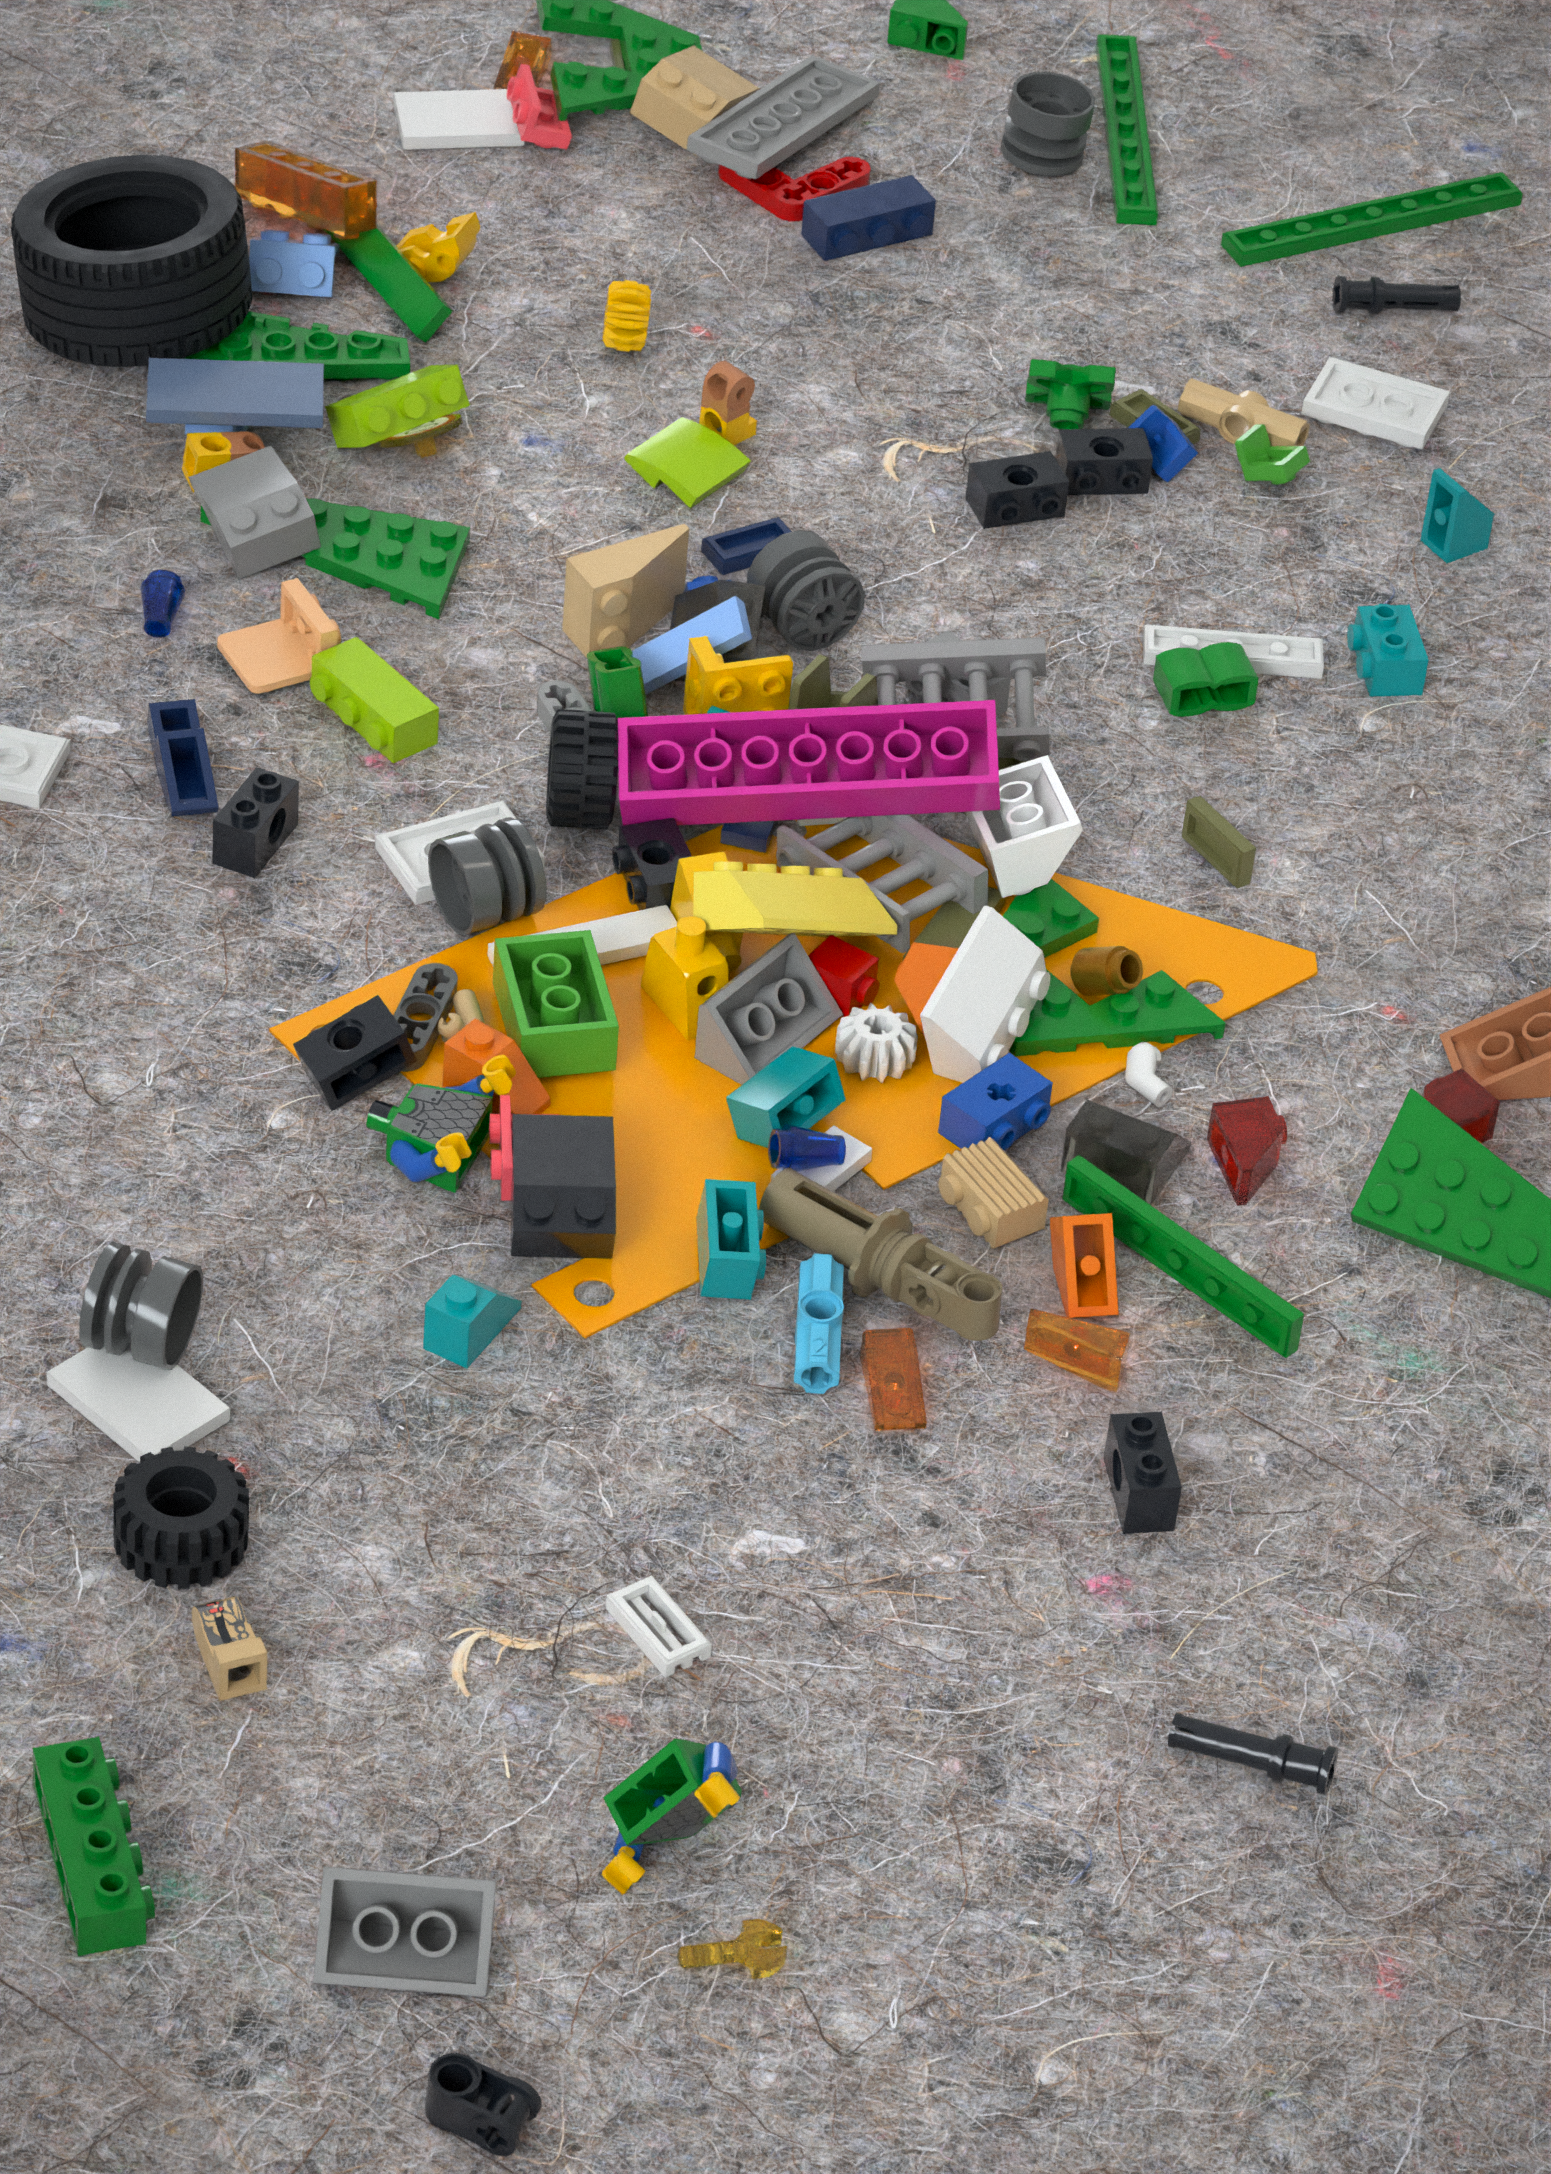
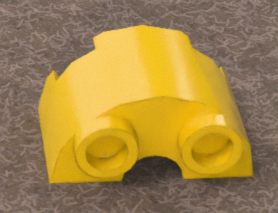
(438, 252)

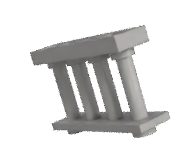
(976, 663)
(909, 844)

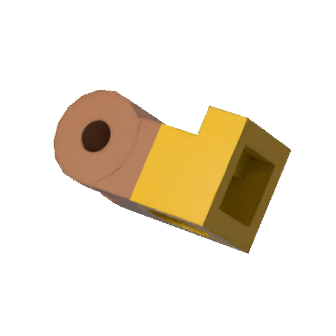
(727, 402)
(216, 448)

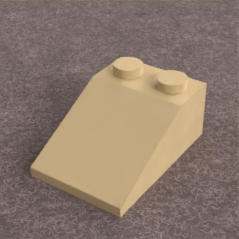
(687, 93)
(623, 589)

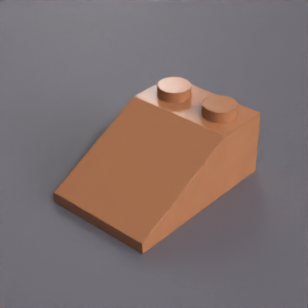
(1507, 1048)

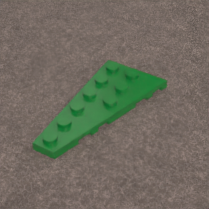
(387, 550)
(1457, 1199)

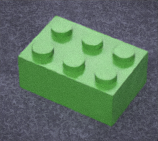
(556, 1002)

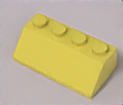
(787, 901)

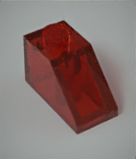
(1464, 1103)
(1246, 1143)

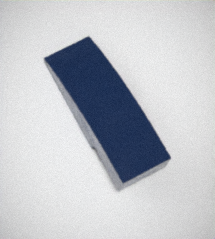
(181, 757)

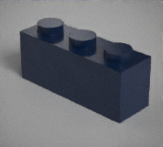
(868, 217)

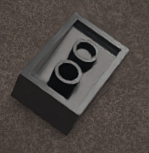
(563, 1186)

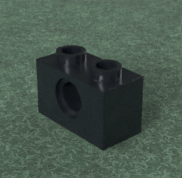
(1105, 460)
(1017, 489)
(255, 822)
(649, 861)
(355, 1052)
(1142, 1472)

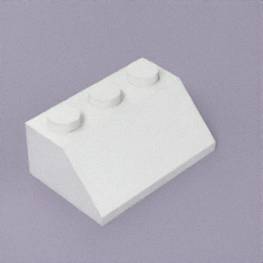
(1031, 829)
(983, 998)

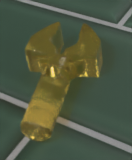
(743, 1949)

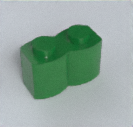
(1205, 679)
(617, 682)

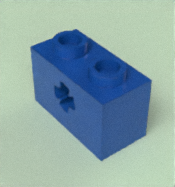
(996, 1104)

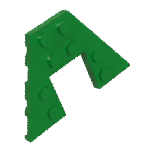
(642, 45)
(1060, 1021)

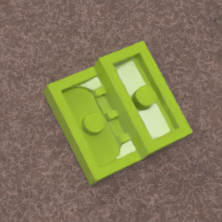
(688, 460)

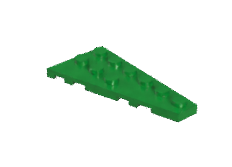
(344, 356)

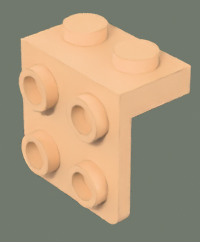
(281, 649)

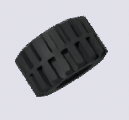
(582, 769)
(181, 1517)

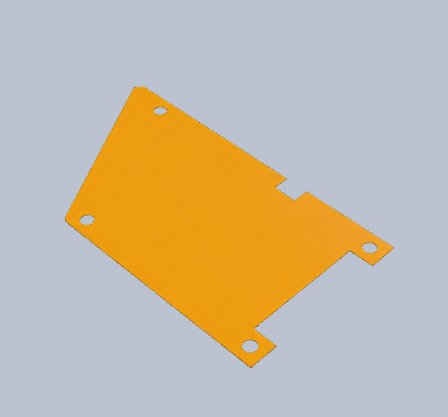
(675, 1111)

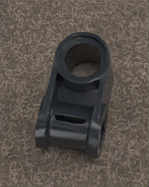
(478, 2103)

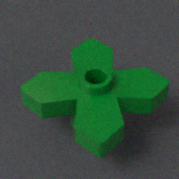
(1069, 390)

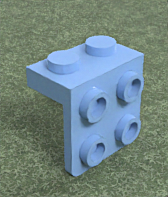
(293, 265)

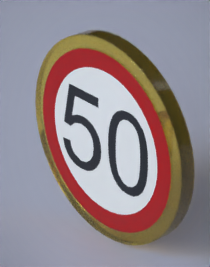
(423, 435)

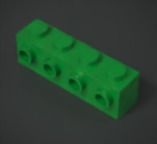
(91, 1845)

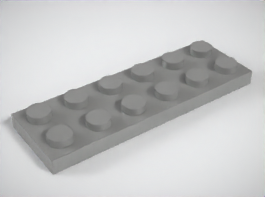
(782, 117)

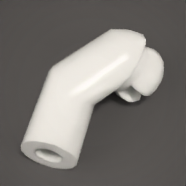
(1141, 1074)

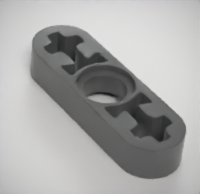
(419, 1001)

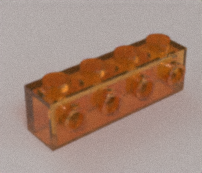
(306, 189)

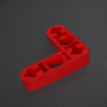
(786, 196)

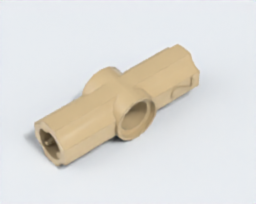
(1239, 413)

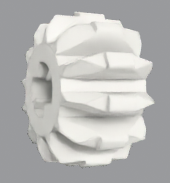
(876, 1043)

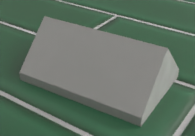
(764, 1012)
(405, 1931)

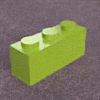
(397, 406)
(374, 700)

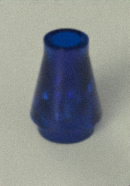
(161, 599)
(804, 1148)

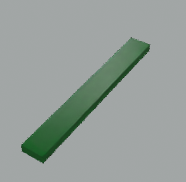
(1126, 130)
(1371, 219)

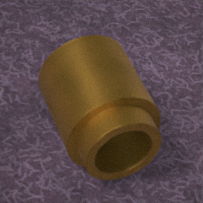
(1106, 970)

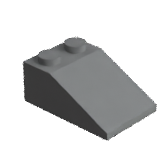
(256, 511)

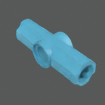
(819, 1323)

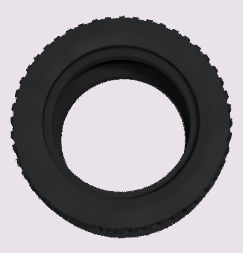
(132, 260)

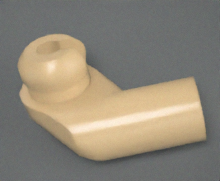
(466, 1010)

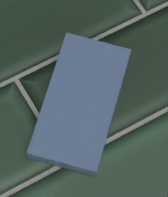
(235, 393)

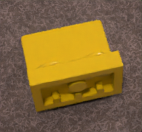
(734, 686)

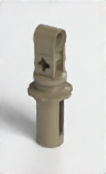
(885, 1255)

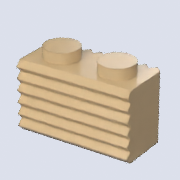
(992, 1193)

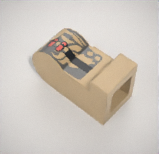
(228, 1643)

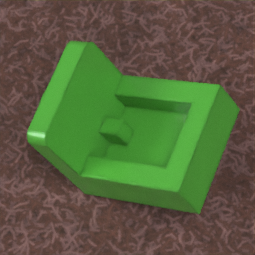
(1268, 462)

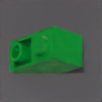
(928, 27)

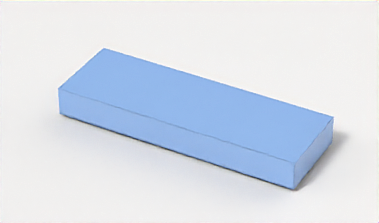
(667, 655)

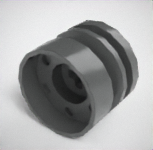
(1047, 123)
(807, 590)
(487, 876)
(141, 1305)

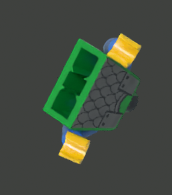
(439, 1128)
(668, 1801)

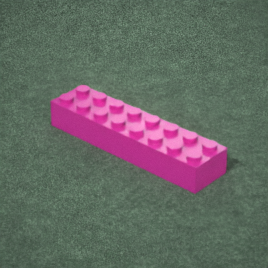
(809, 763)

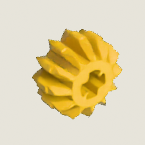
(626, 315)

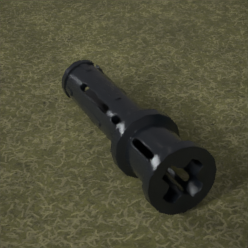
(1378, 295)
(1279, 1757)

